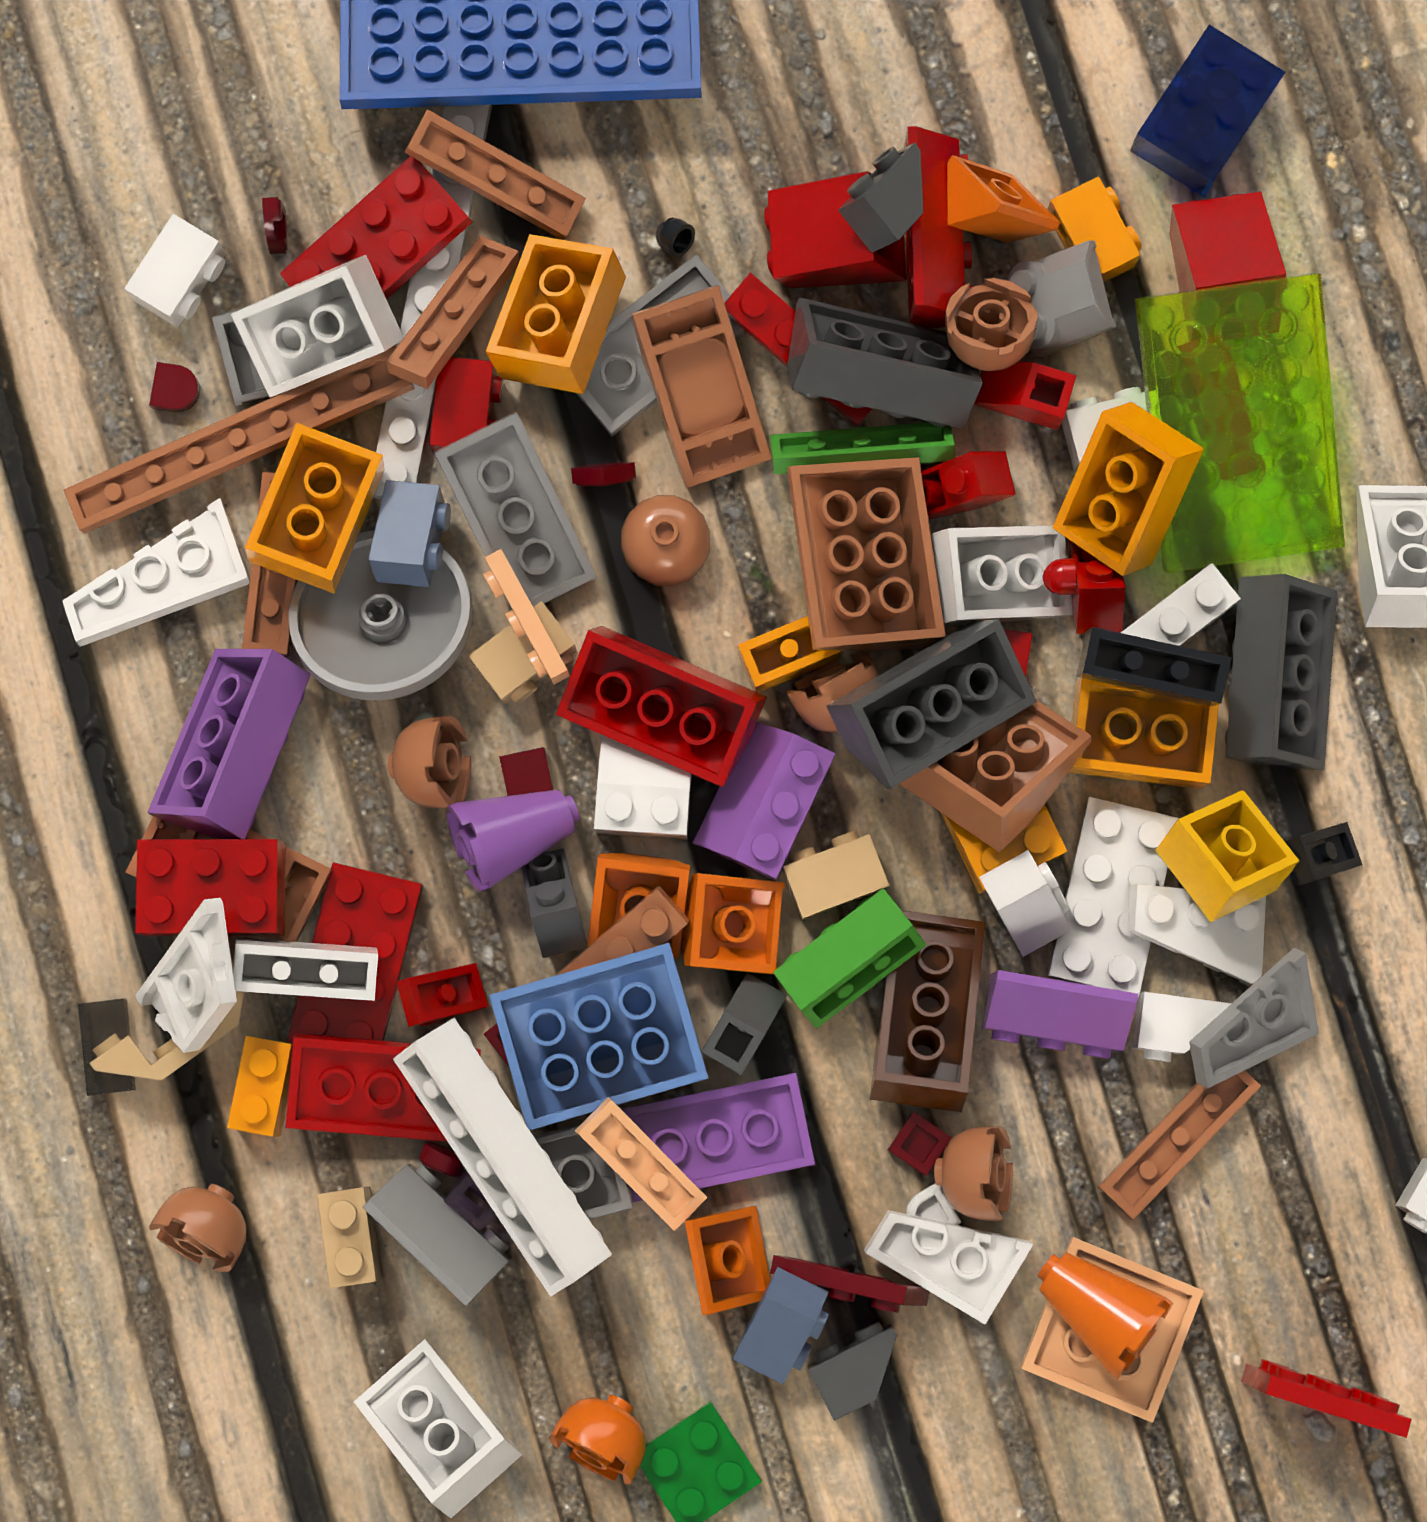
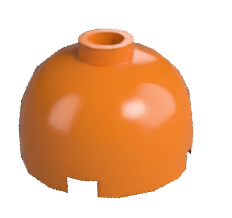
(602, 1437)

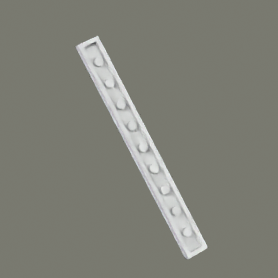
(409, 415)

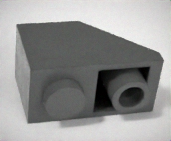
(888, 199)
(553, 904)
(744, 1024)
(854, 1373)

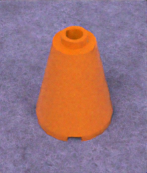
(1103, 1309)

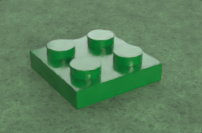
(698, 1466)

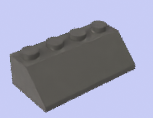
(879, 365)
(1281, 672)
(933, 702)

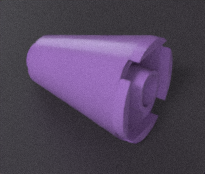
(508, 832)

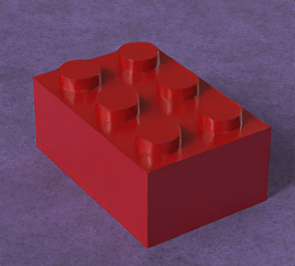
(181, 873)

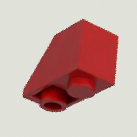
(1027, 393)
(967, 483)
(1098, 593)

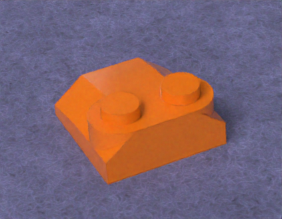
(626, 880)
(732, 923)

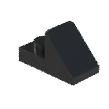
(1323, 853)

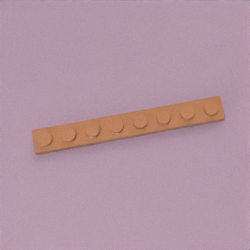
(232, 442)

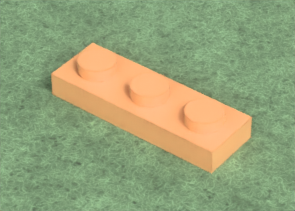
(524, 618)
(641, 1164)

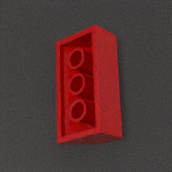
(933, 248)
(660, 705)

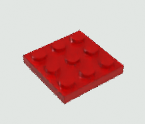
(1327, 1396)

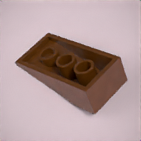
(930, 1017)

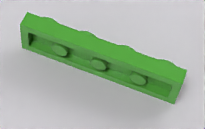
(901, 441)

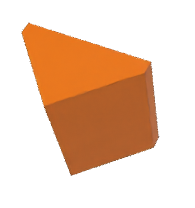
(993, 203)
(728, 1258)

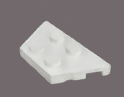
(193, 979)

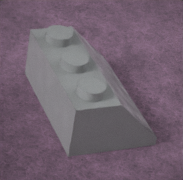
(436, 1234)

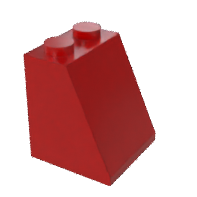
(1224, 242)
(817, 245)

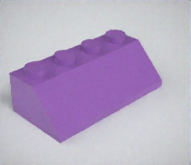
(230, 742)

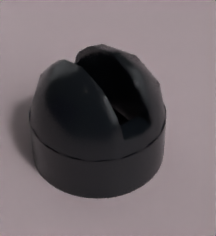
(675, 236)

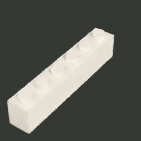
(502, 1156)

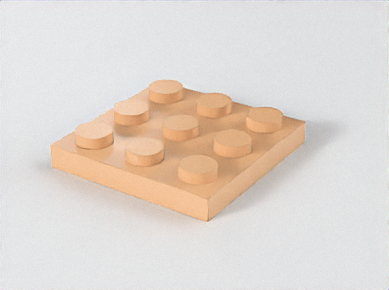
(1063, 1358)

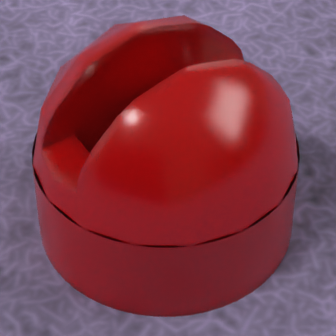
(1060, 576)

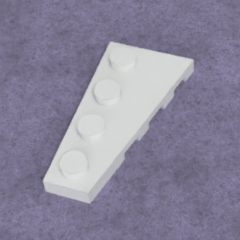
(177, 572)

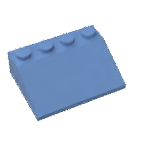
(598, 1035)

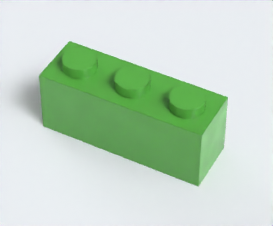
(849, 958)

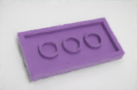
(730, 1131)

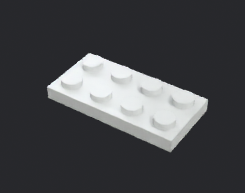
(1110, 855)

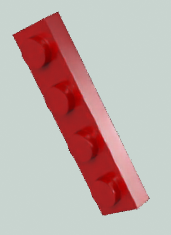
(771, 325)

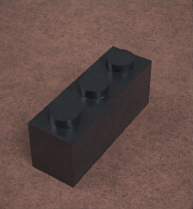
(1153, 667)

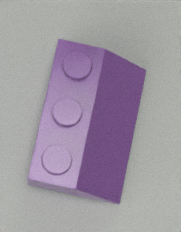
(765, 801)
(1058, 1013)

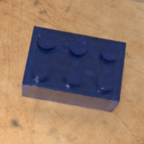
(1207, 111)

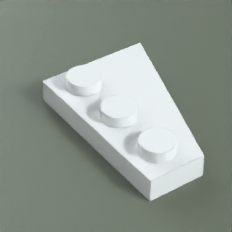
(1177, 923)
(950, 1260)

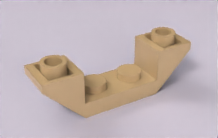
(125, 1058)

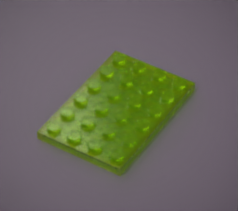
(1253, 388)

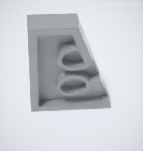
(1259, 1023)

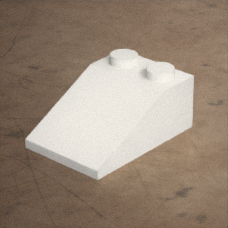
(318, 326)
(1392, 555)
(997, 573)
(640, 794)
(437, 1429)

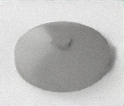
(381, 636)

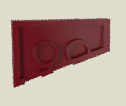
(846, 1285)

